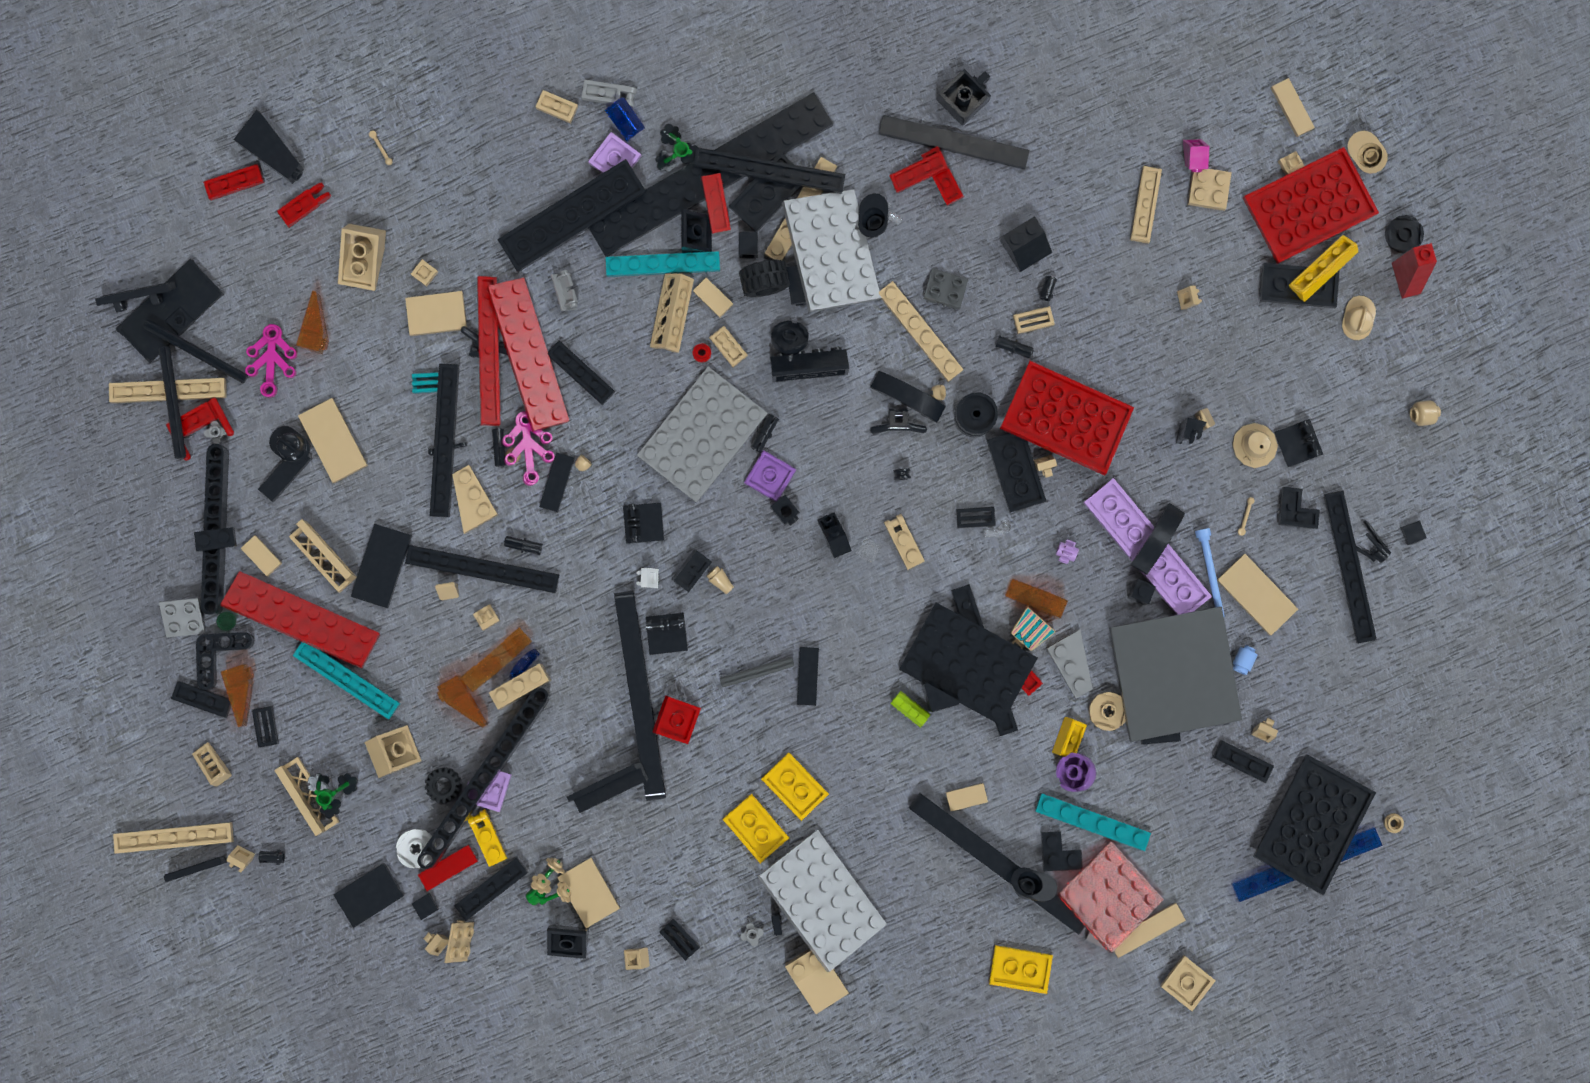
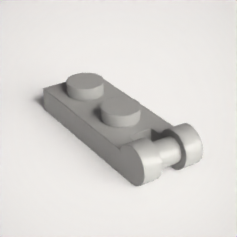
(607, 92)

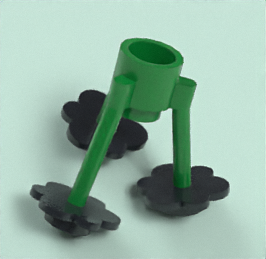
(686, 151)
(325, 796)

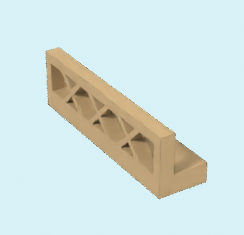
(675, 312)
(326, 551)
(299, 797)

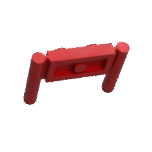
(201, 417)

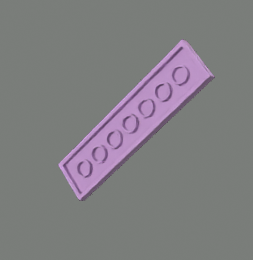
(1130, 531)

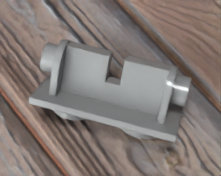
(565, 295)

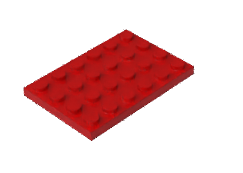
(1310, 205)
(1067, 418)

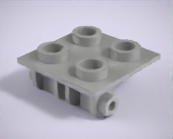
(182, 617)

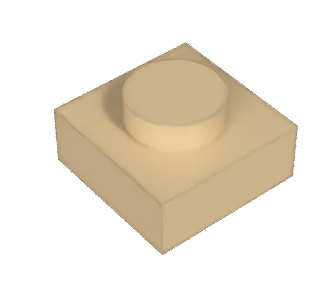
(424, 273)

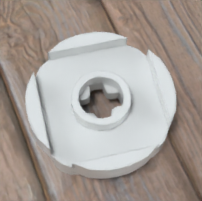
(404, 848)

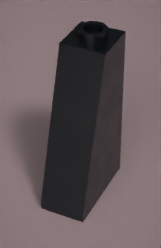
(265, 144)

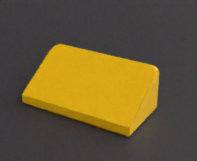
(1069, 737)

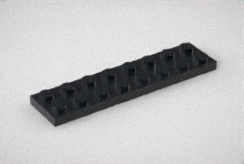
(571, 215)

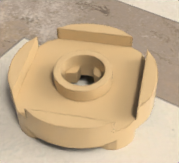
(1097, 715)

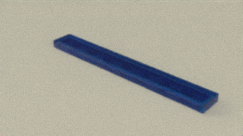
(1272, 878)

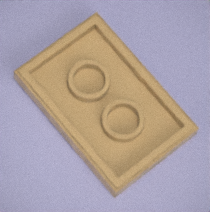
(435, 313)
(589, 892)

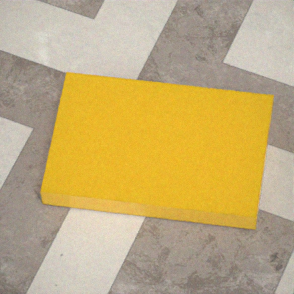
(795, 786)
(755, 828)
(1020, 969)

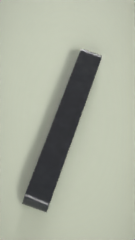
(209, 521)

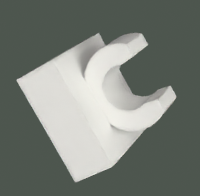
(649, 578)

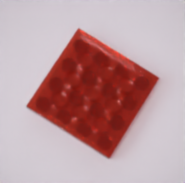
(1110, 897)

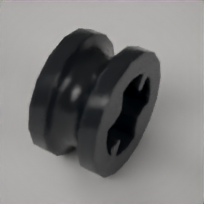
(902, 474)

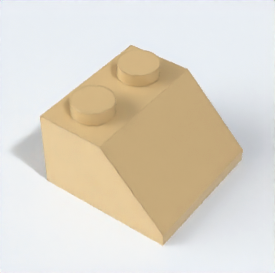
(392, 751)

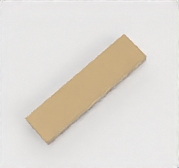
(1146, 204)
(1151, 928)

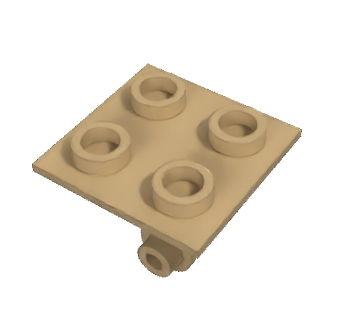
(459, 941)

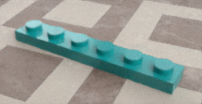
(662, 264)
(347, 680)
(1092, 822)

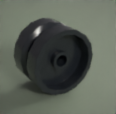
(971, 425)

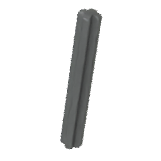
(757, 672)

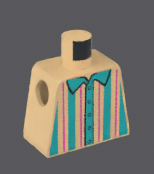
(1030, 630)

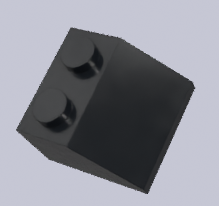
(1026, 244)

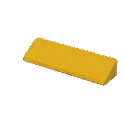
(1324, 267)

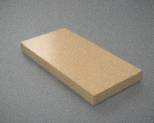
(333, 440)
(1257, 594)

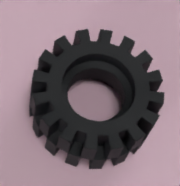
(443, 773)

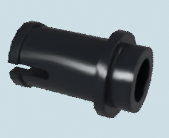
(1047, 289)
(272, 857)

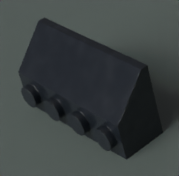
(809, 365)

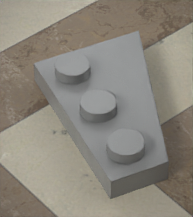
(1072, 663)

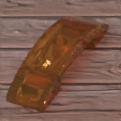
(496, 660)

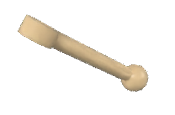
(373, 135)
(1242, 531)

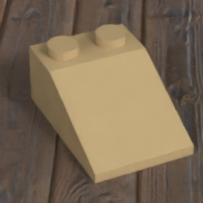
(361, 256)
(813, 981)

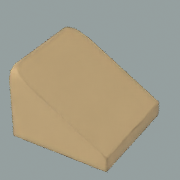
(1204, 415)
(447, 590)
(636, 958)

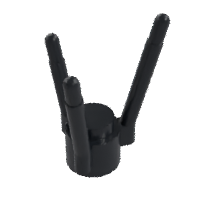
(1379, 550)

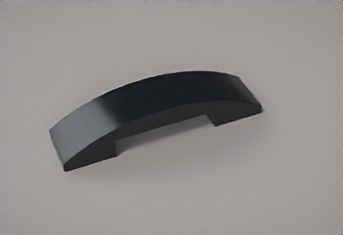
(908, 396)
(1158, 539)

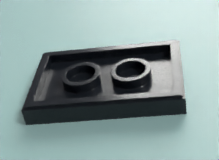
(368, 895)

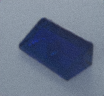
(624, 118)

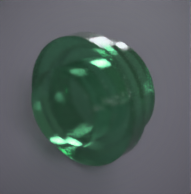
(226, 621)

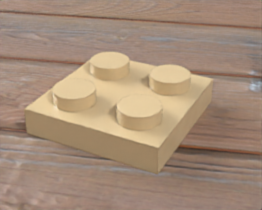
(1209, 189)
(1187, 983)

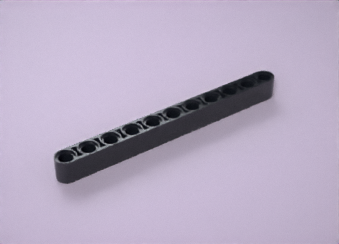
(639, 694)
(475, 783)
(986, 854)

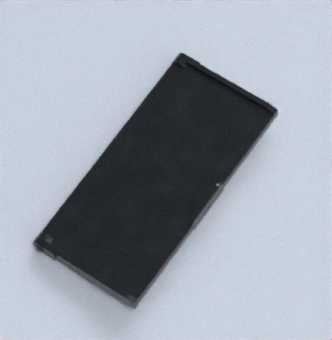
(179, 310)

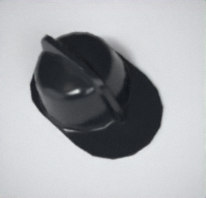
(873, 215)
(289, 445)
(1033, 885)

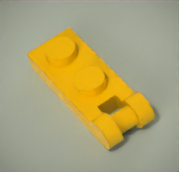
(487, 838)

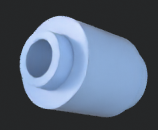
(1244, 660)

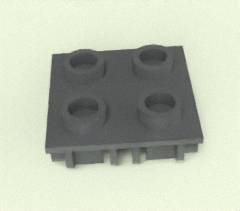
(945, 289)

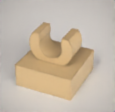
(1291, 163)
(1188, 297)
(1045, 464)
(486, 617)
(1265, 731)
(240, 857)
(436, 943)

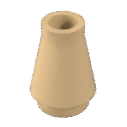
(720, 580)

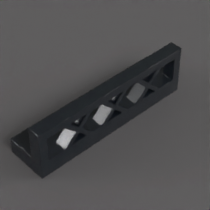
(609, 787)

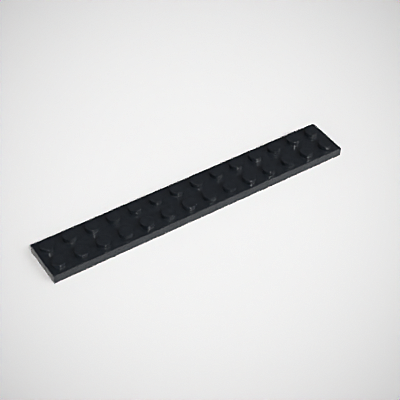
(685, 188)

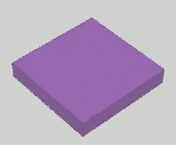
(770, 476)

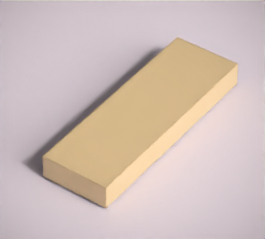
(1292, 107)

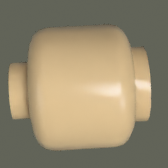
(1425, 413)

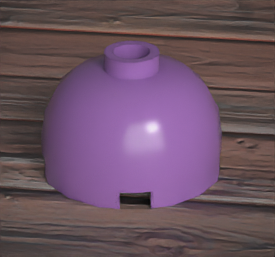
(1076, 772)

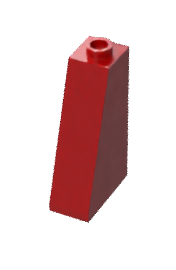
(1414, 270)

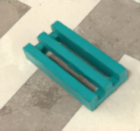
(415, 383)

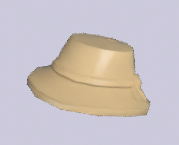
(1248, 442)

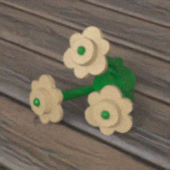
(540, 885)

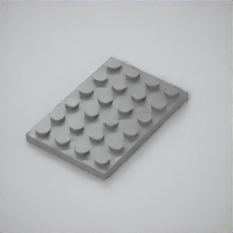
(830, 250)
(702, 434)
(822, 900)

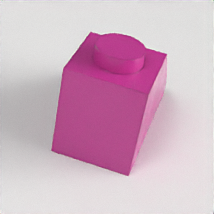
(1196, 154)

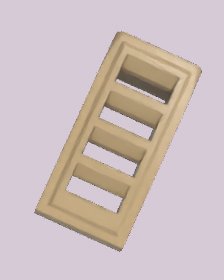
(211, 776)

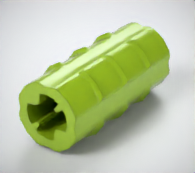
(910, 709)

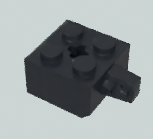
(963, 86)

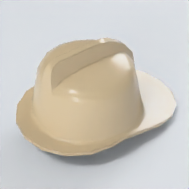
(1367, 152)
(1358, 318)

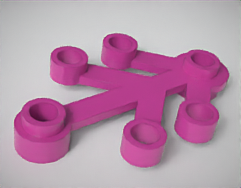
(271, 358)
(527, 444)

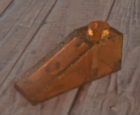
(313, 331)
(1036, 598)
(239, 690)
(457, 696)

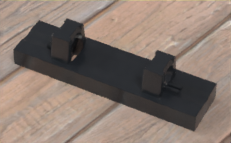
(118, 299)

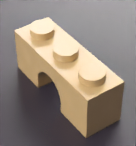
(519, 686)

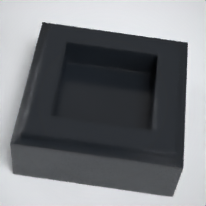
(1413, 532)
(425, 906)
(776, 924)

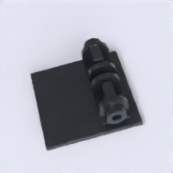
(1298, 443)
(643, 522)
(666, 633)

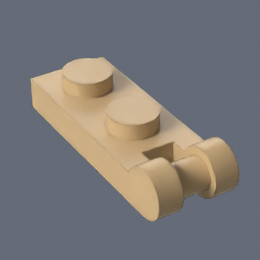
(904, 542)

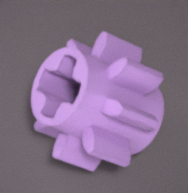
(1067, 551)

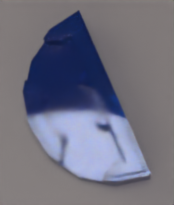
(524, 663)

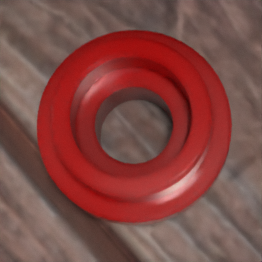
(697, 357)

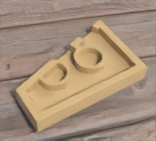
(472, 500)

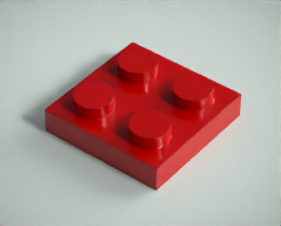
(676, 720)

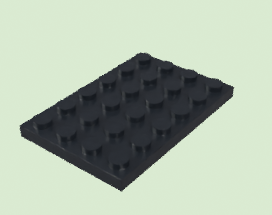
(968, 663)
(1314, 824)

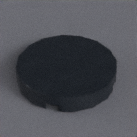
(1404, 233)
(789, 337)

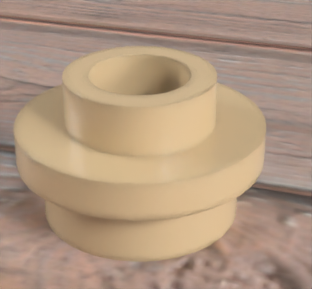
(1399, 823)

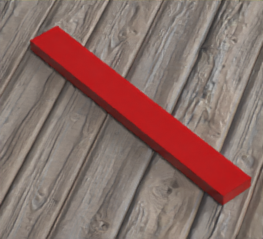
(488, 355)

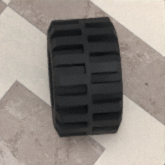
(764, 278)

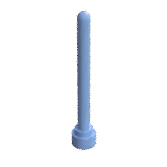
(1204, 537)

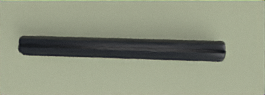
(195, 351)
(172, 402)

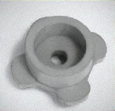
(215, 437)
(750, 928)

